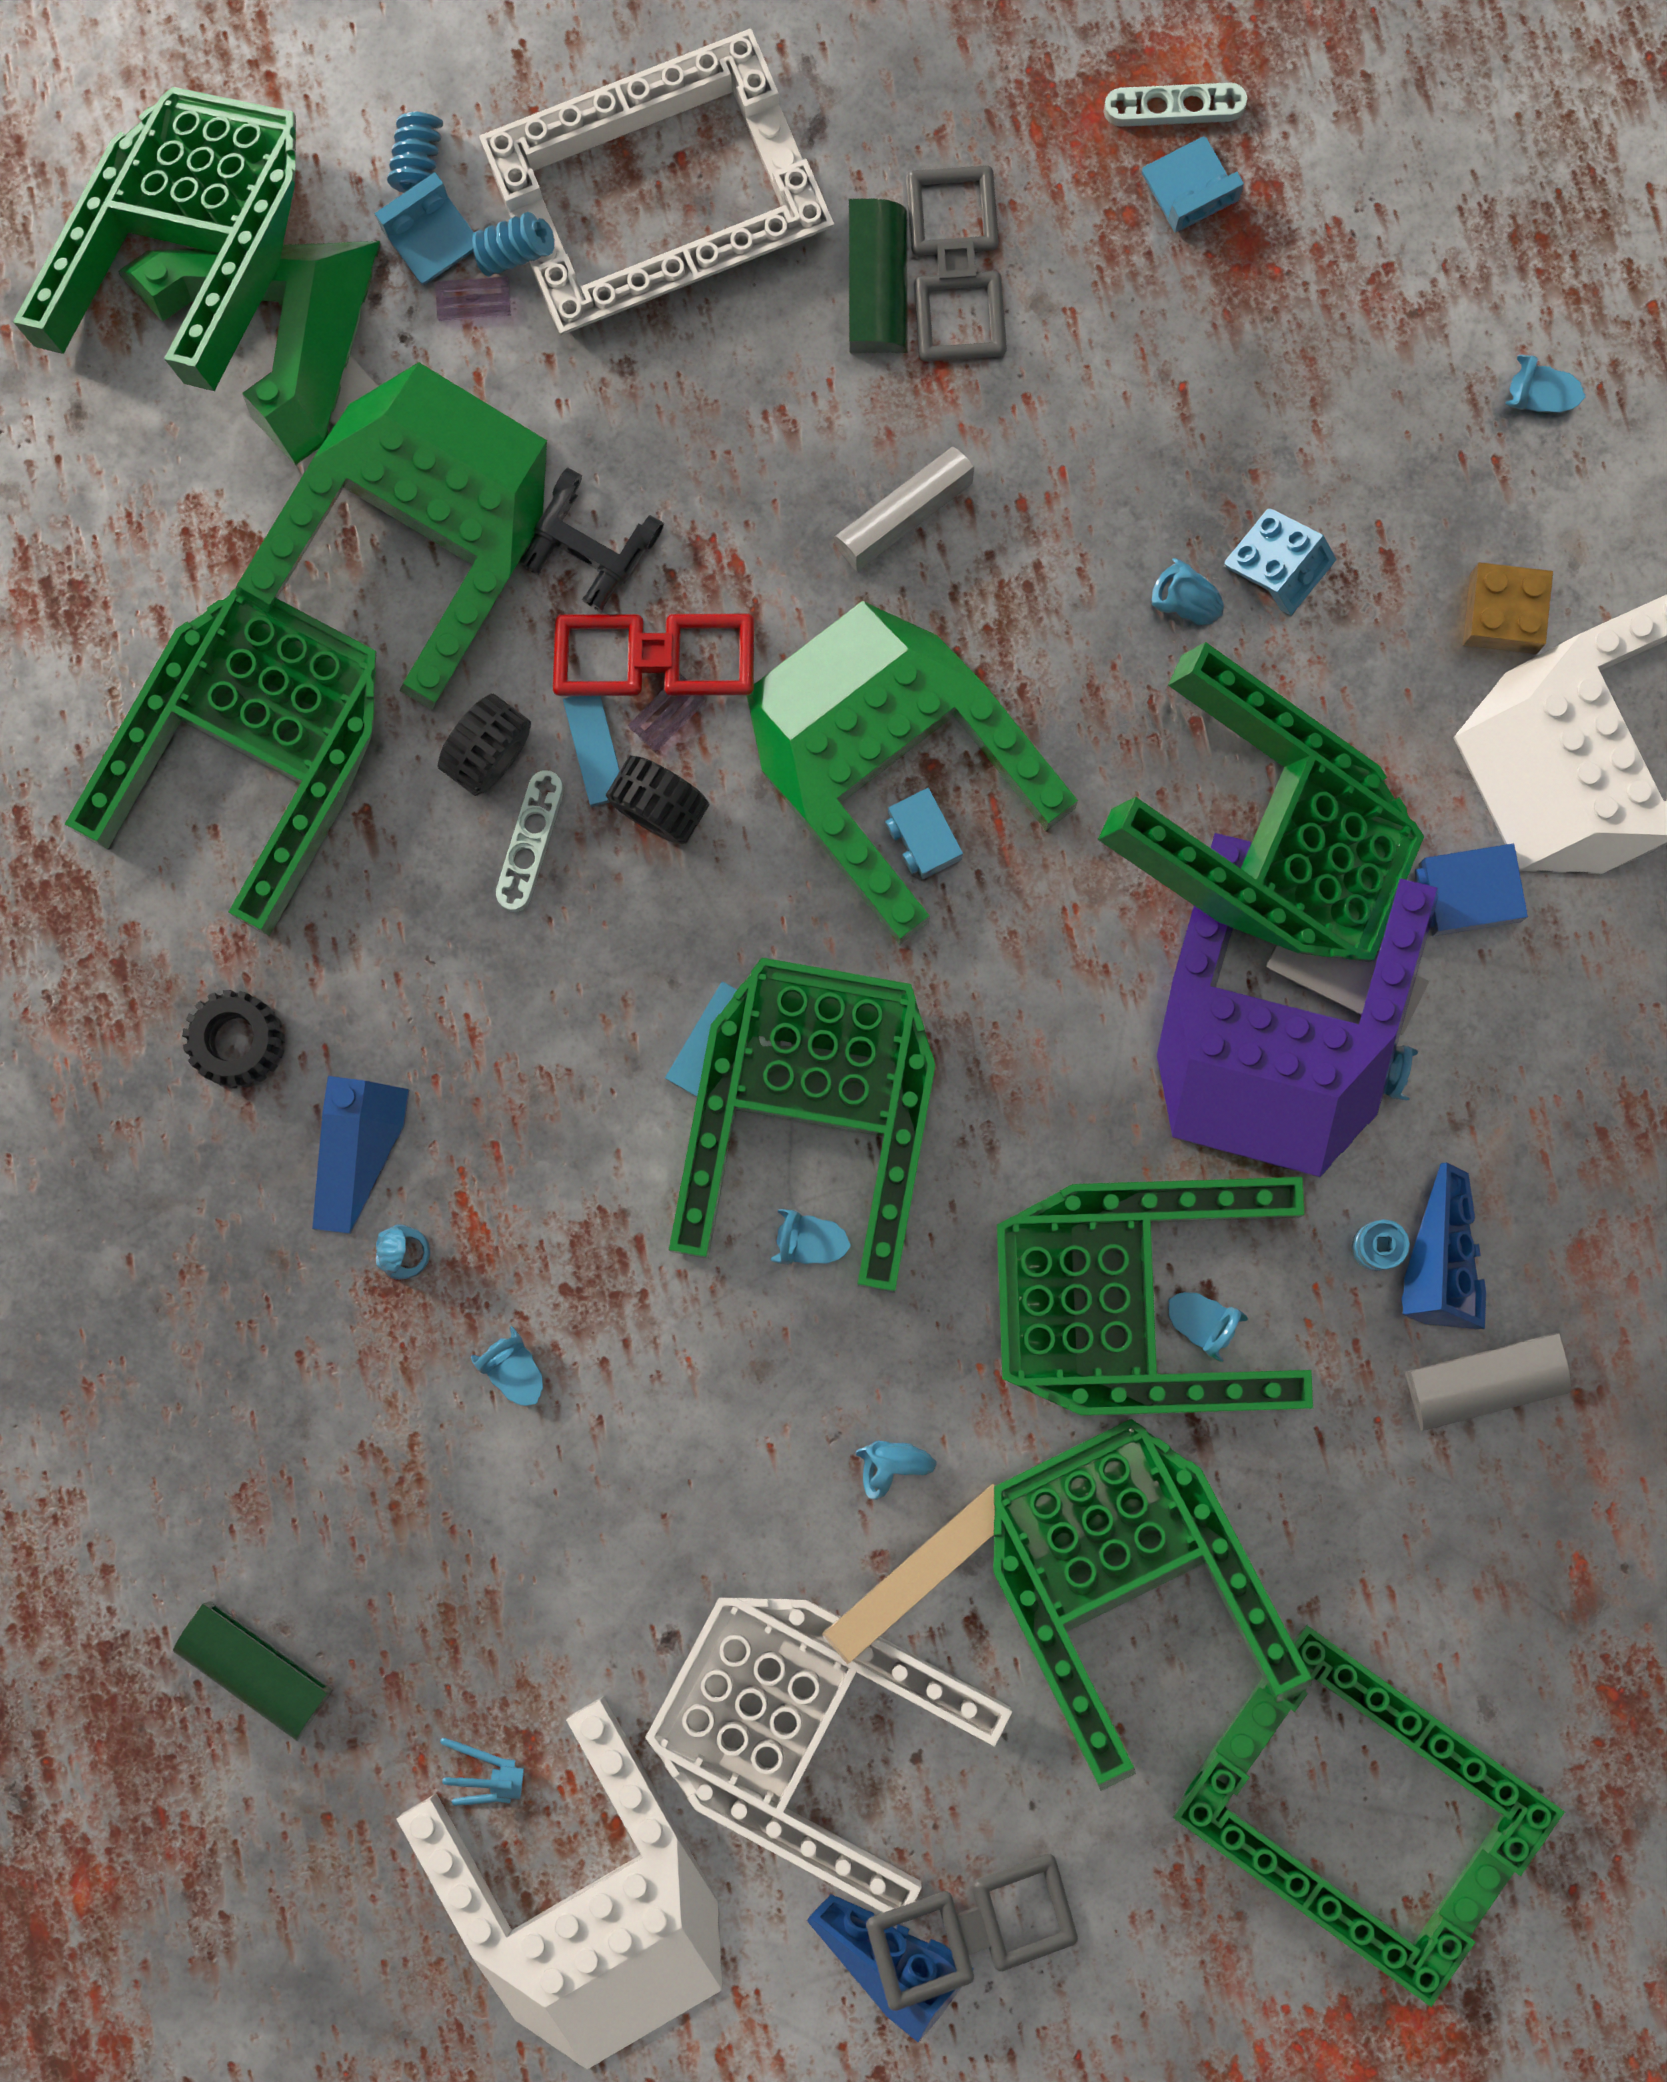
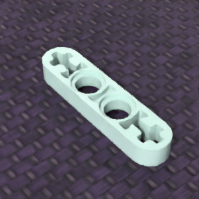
(1174, 97)
(525, 840)

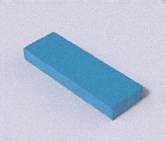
(592, 745)
(689, 1063)

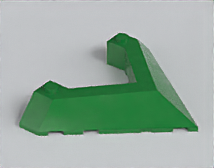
(320, 314)

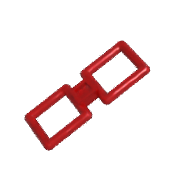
(653, 654)

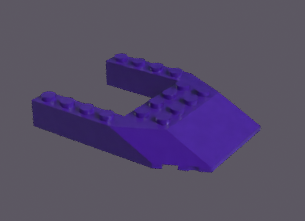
(1277, 1076)

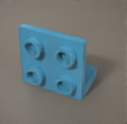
(1191, 184)
(426, 229)
(1282, 558)

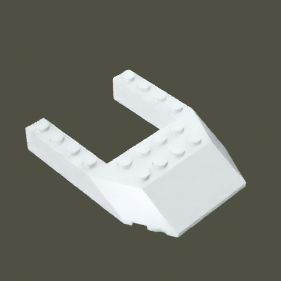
(1561, 757)
(755, 1712)
(611, 1954)

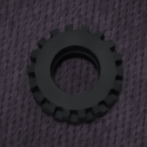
(484, 744)
(657, 799)
(207, 1022)

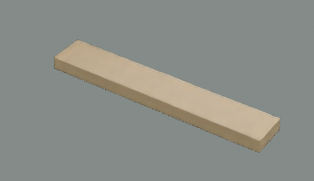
(913, 1578)

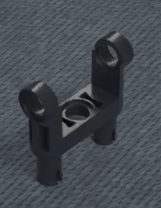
(554, 533)

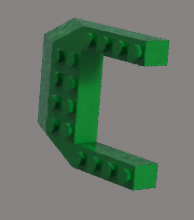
(192, 176)
(439, 468)
(270, 689)
(855, 708)
(1326, 845)
(857, 1071)
(1083, 1298)
(1104, 1531)

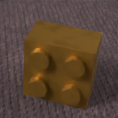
(1508, 608)

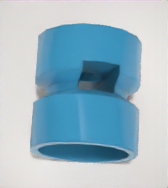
(1380, 1245)

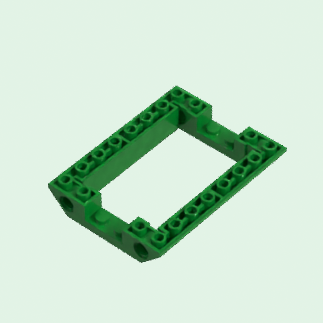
(1508, 1848)

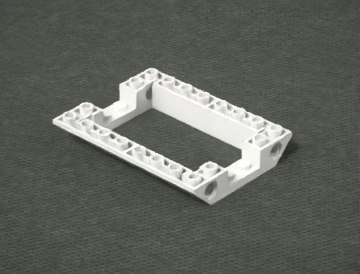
(629, 105)

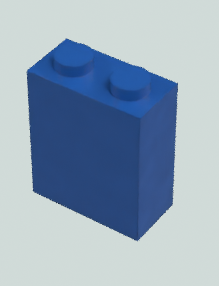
(1474, 889)

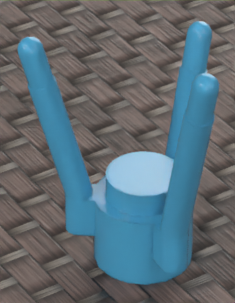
(504, 1783)

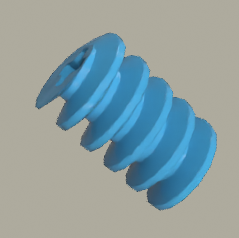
(412, 148)
(512, 243)

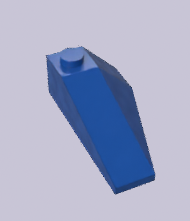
(355, 1140)
(1442, 1271)
(915, 1961)

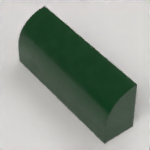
(878, 277)
(252, 1670)

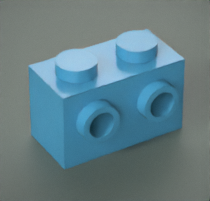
(924, 834)

